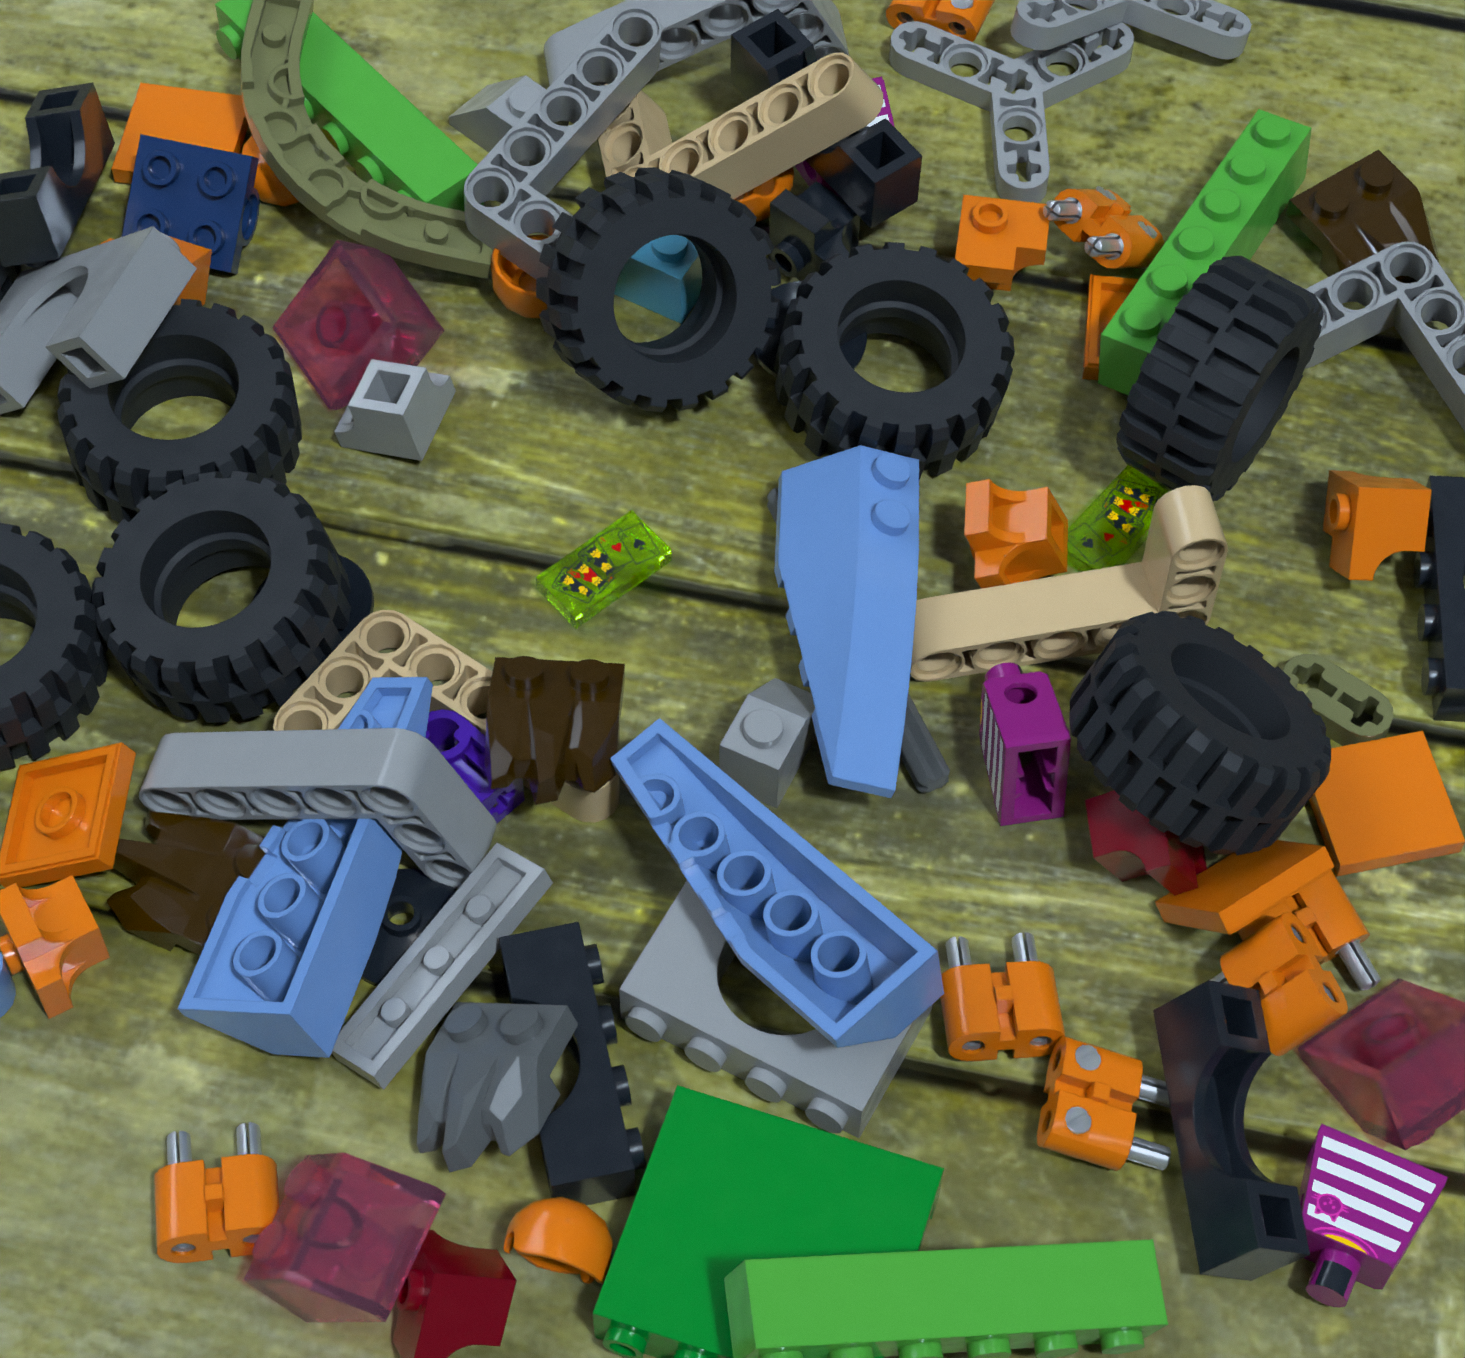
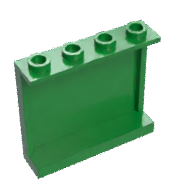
(741, 1189)

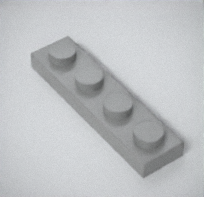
(440, 965)

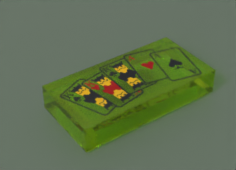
(1114, 522)
(603, 569)

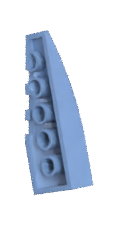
(852, 596)
(779, 899)
(308, 915)

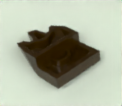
(1362, 214)
(553, 723)
(181, 877)

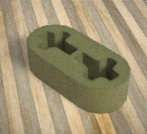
(1340, 699)

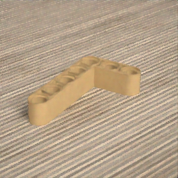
(753, 138)
(1077, 610)
(417, 655)

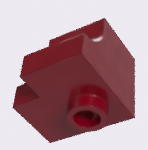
(1133, 848)
(452, 1299)

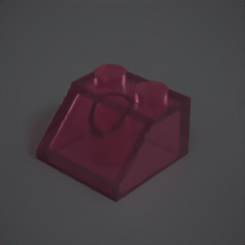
(354, 312)
(1395, 1062)
(343, 1239)

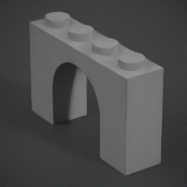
(88, 312)
(678, 999)

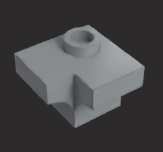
(395, 410)

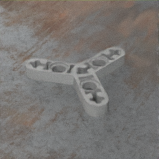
(1199, 23)
(1029, 73)

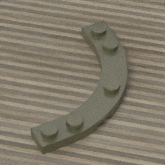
(316, 170)

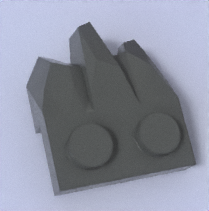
(490, 1078)

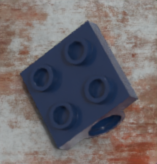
(195, 197)

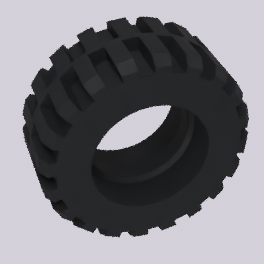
(906, 297)
(724, 322)
(188, 355)
(1219, 376)
(180, 545)
(63, 658)
(1199, 733)

